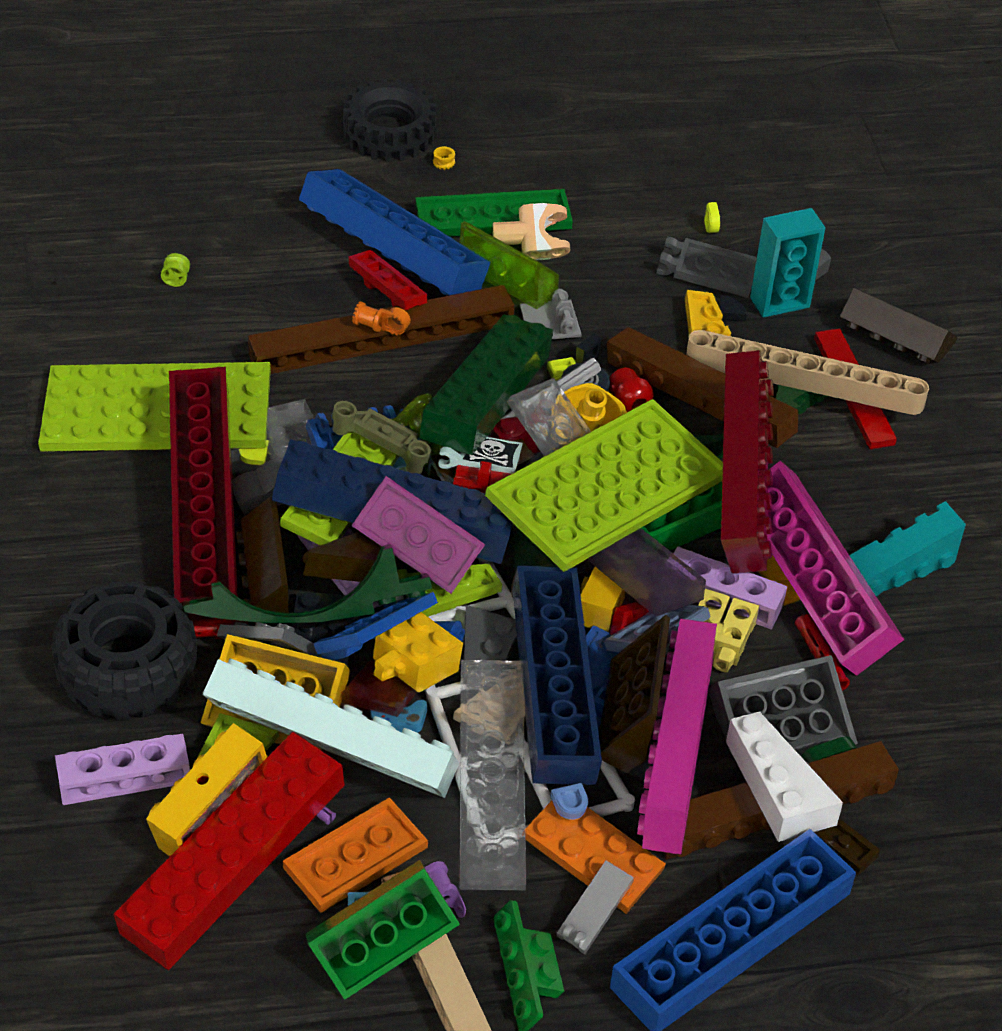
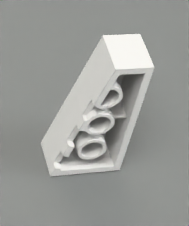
(780, 779)

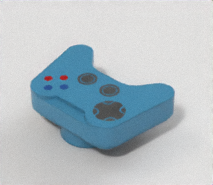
(410, 717)

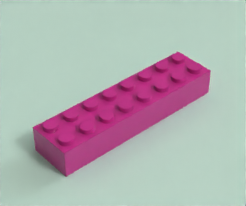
(826, 576)
(677, 736)

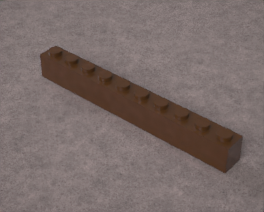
(341, 339)

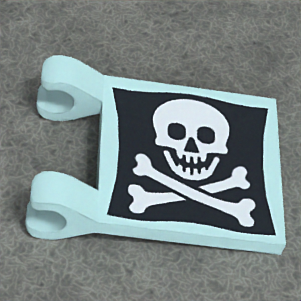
(501, 453)

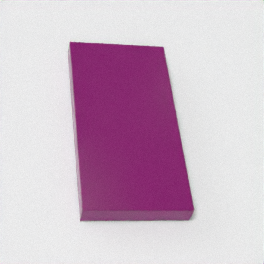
(418, 534)

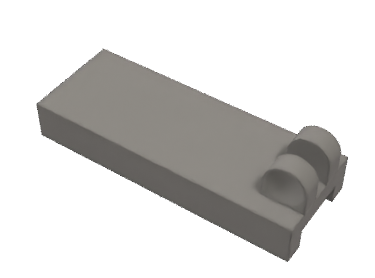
(595, 906)

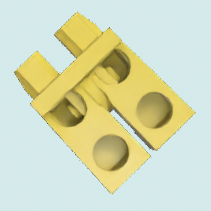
(731, 628)

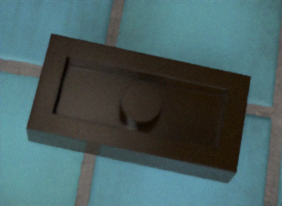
(849, 846)

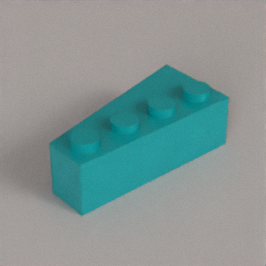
(912, 551)

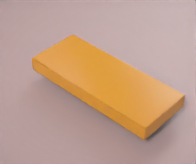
(776, 574)

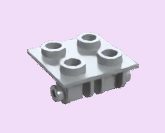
(556, 315)

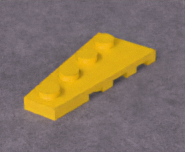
(704, 313)

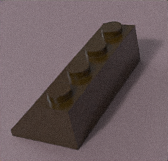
(898, 326)
(263, 559)

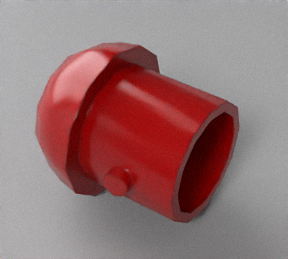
(630, 388)

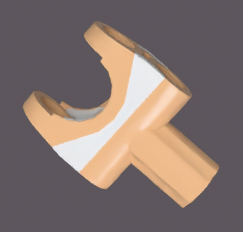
(531, 231)

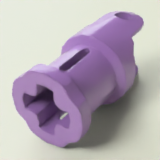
(438, 873)

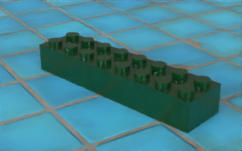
(479, 389)

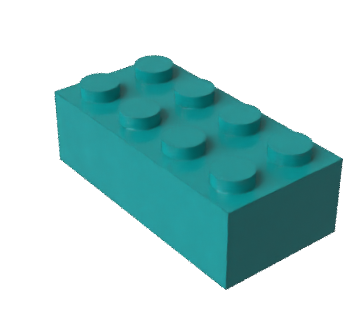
(787, 262)

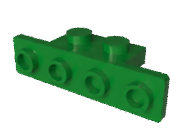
(528, 965)

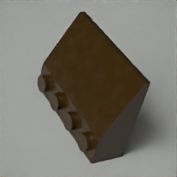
(633, 698)

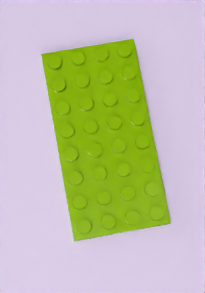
(131, 406)
(606, 484)

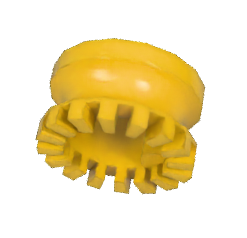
(444, 163)

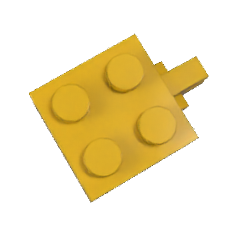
(417, 653)

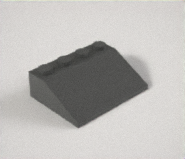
(797, 699)

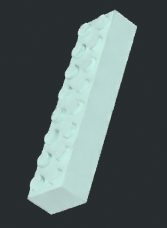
(332, 728)

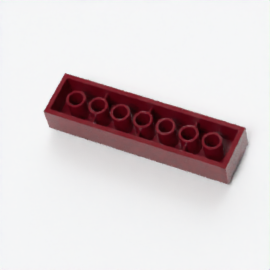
(746, 462)

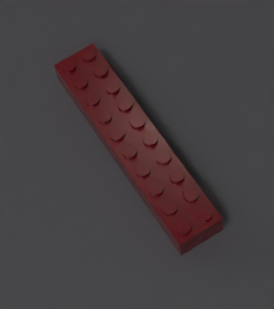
(201, 484)

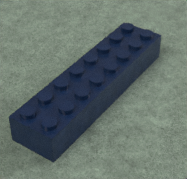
(343, 485)
(556, 677)

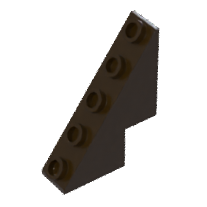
(345, 558)

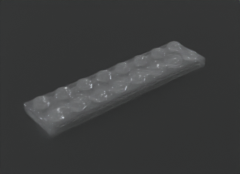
(492, 776)

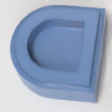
(570, 801)

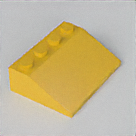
(305, 670)

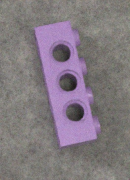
(743, 586)
(121, 768)

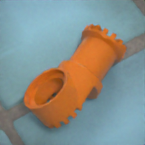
(381, 318)

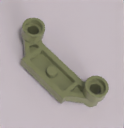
(382, 432)

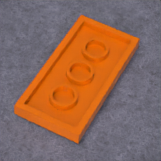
(585, 845)
(355, 854)

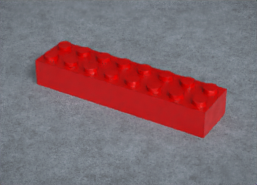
(229, 850)

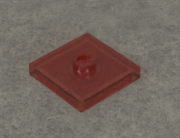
(377, 695)

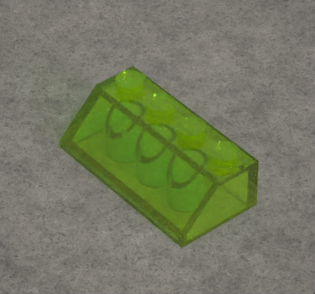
(519, 273)

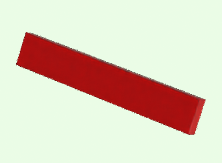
(869, 418)

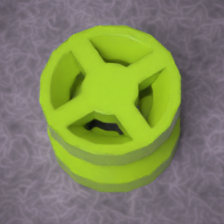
(175, 270)

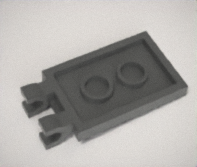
(708, 266)

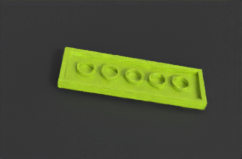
(322, 528)

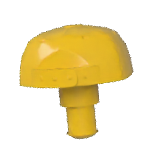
(595, 404)

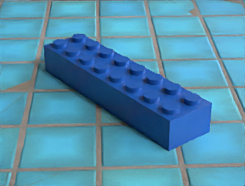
(394, 231)
(731, 931)

